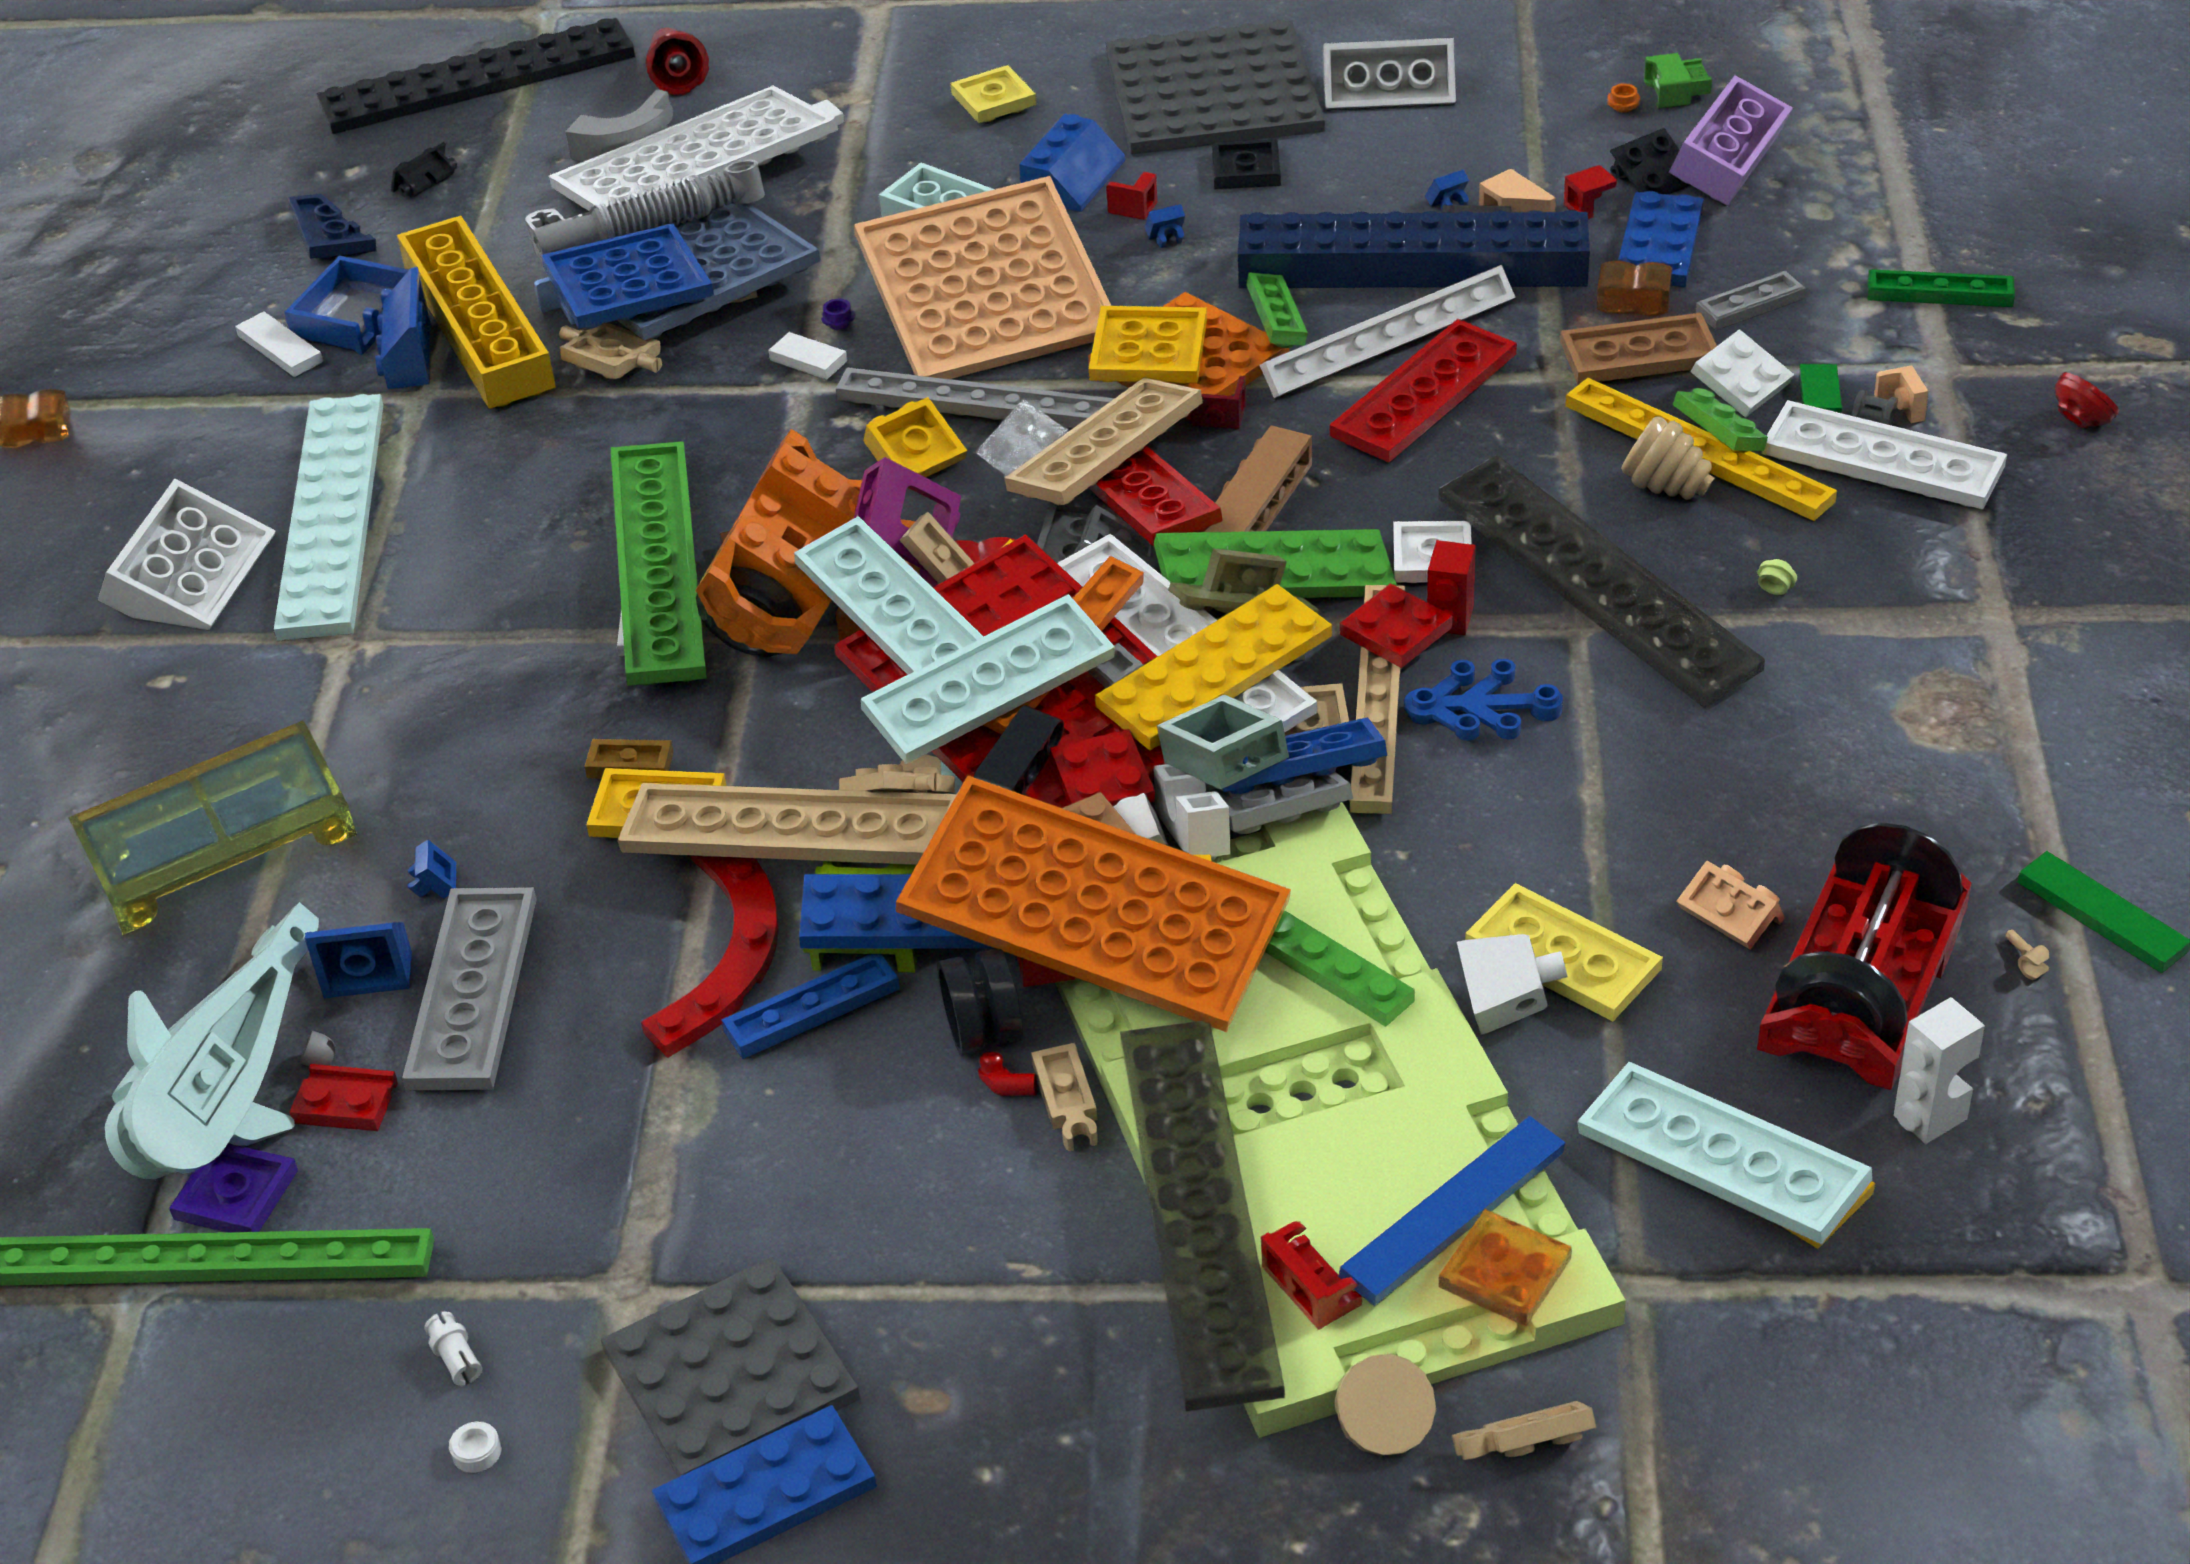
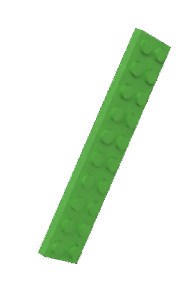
(656, 565)

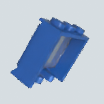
(344, 304)

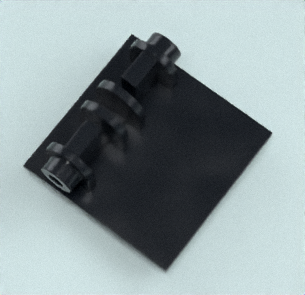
(1648, 163)

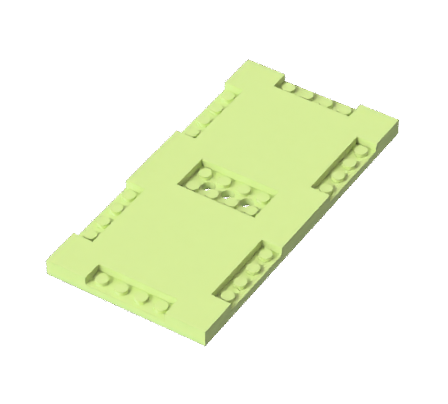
(1362, 1152)

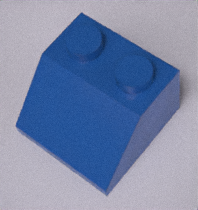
(361, 959)

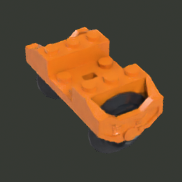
(753, 588)

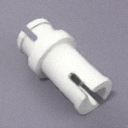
(451, 1344)

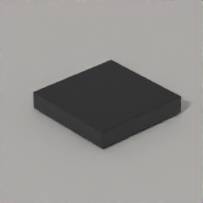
(1246, 164)

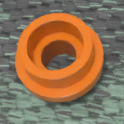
(1623, 98)

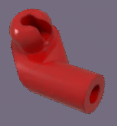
(1002, 1081)

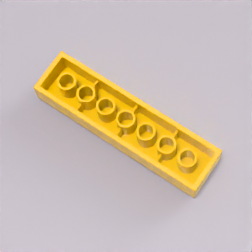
(477, 313)

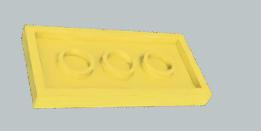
(1600, 965)

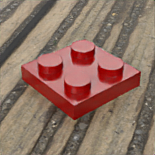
(1395, 625)
(1101, 765)

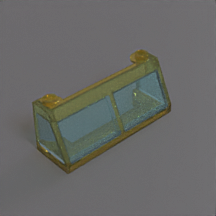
(209, 821)

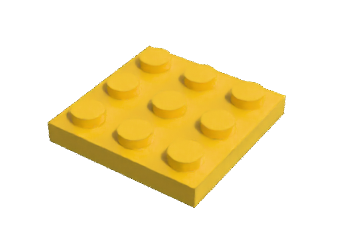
(1148, 344)

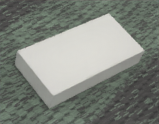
(807, 355)

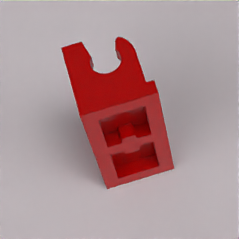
(1307, 1276)

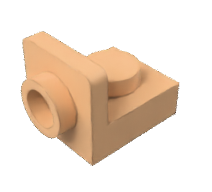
(1907, 387)

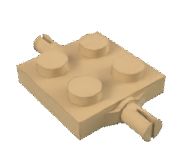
(609, 350)
(893, 779)

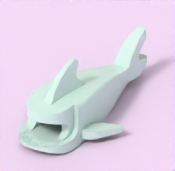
(200, 1076)

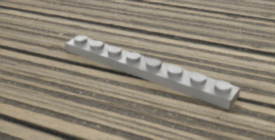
(963, 396)

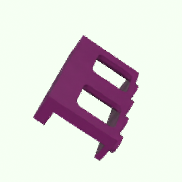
(882, 503)

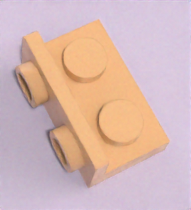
(1730, 904)

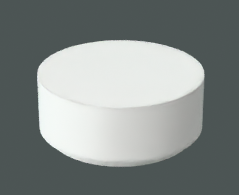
(475, 1447)

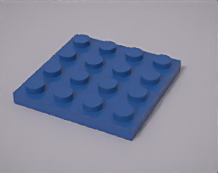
(627, 276)

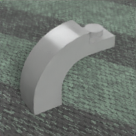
(595, 136)

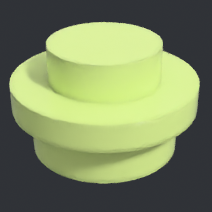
(1776, 576)

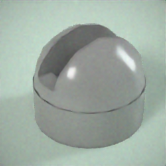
(318, 1050)

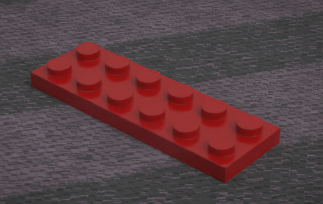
(1422, 390)
(1155, 497)

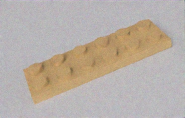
(1103, 441)

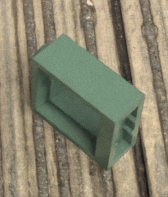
(1228, 735)

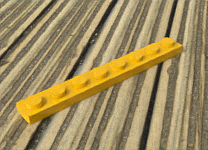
(1740, 468)

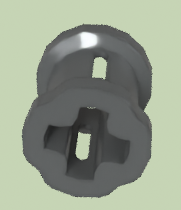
(1886, 408)

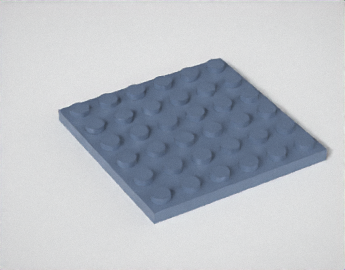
(739, 254)

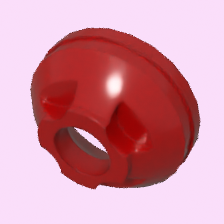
(2083, 402)

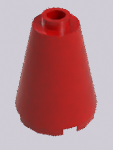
(676, 61)

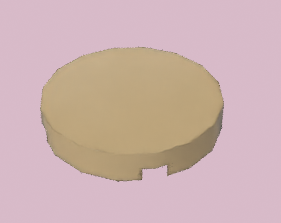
(1385, 1404)

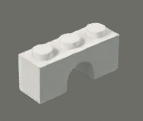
(1190, 814)
(1929, 1090)

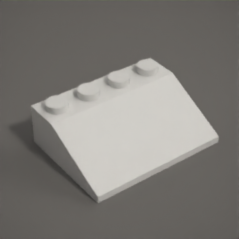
(184, 560)

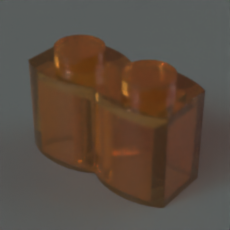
(1634, 288)
(36, 418)

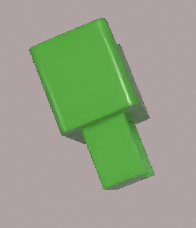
(1676, 79)

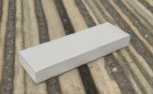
(279, 344)

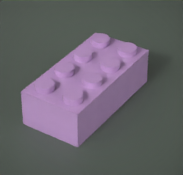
(1730, 140)

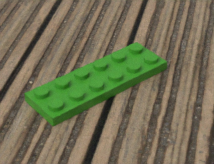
(1317, 560)

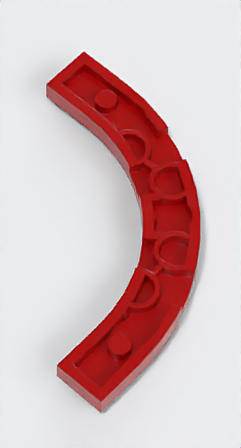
(741, 966)

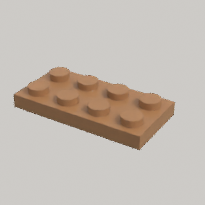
(1637, 347)

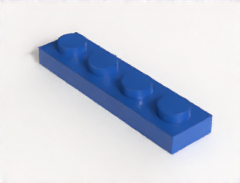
(810, 1004)

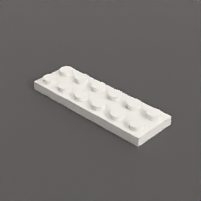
(1885, 454)

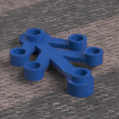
(1435, 704)

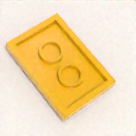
(620, 788)

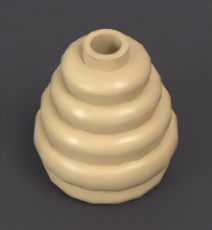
(1668, 461)

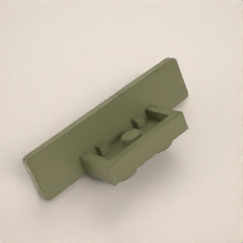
(1233, 581)

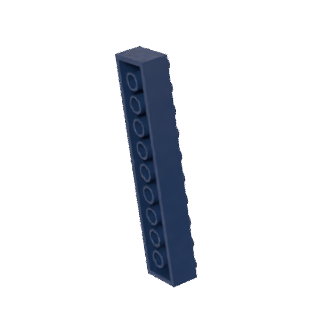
(1415, 248)

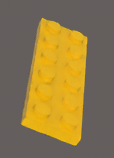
(1214, 662)

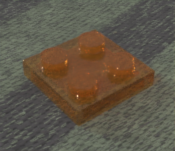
(1505, 1267)

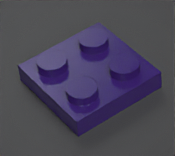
(234, 1190)

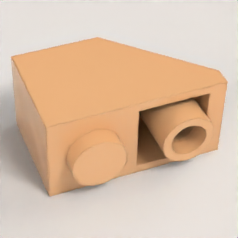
(1515, 191)

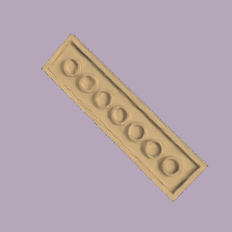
(783, 823)

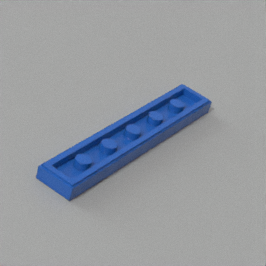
(1451, 1210)

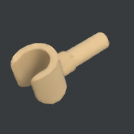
(2032, 958)

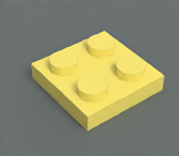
(993, 94)

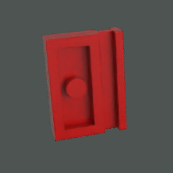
(343, 1097)

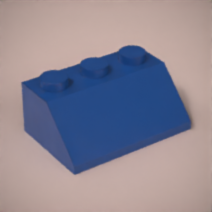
(1076, 158)
(405, 335)

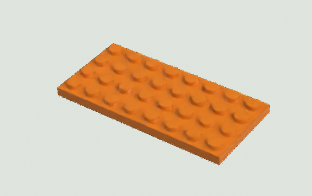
(1095, 902)

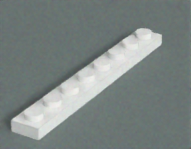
(1386, 331)

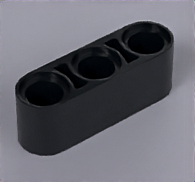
(1021, 750)

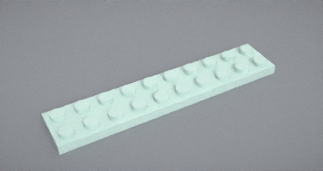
(329, 518)

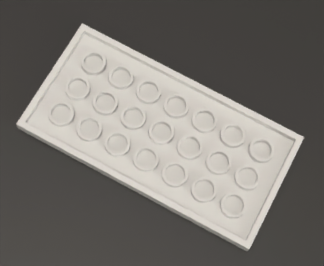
(742, 130)

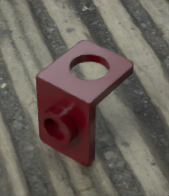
(1221, 410)

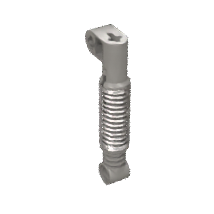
(697, 195)

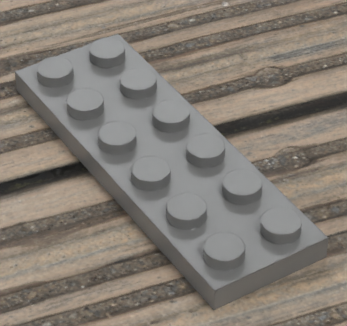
(470, 989)

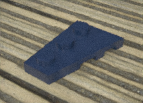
(325, 230)

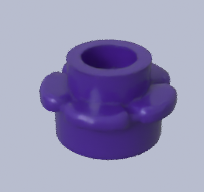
(837, 314)

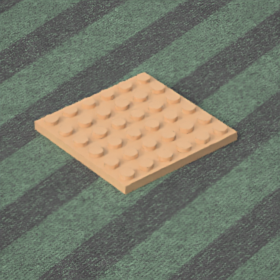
(984, 279)

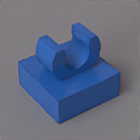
(1448, 188)
(1165, 222)
(432, 871)

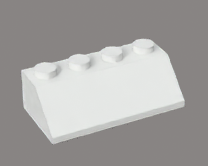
(1389, 73)

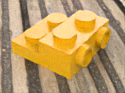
(915, 438)

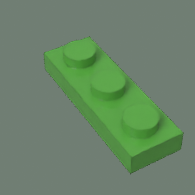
(1720, 420)

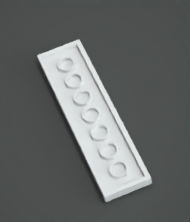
(1163, 623)

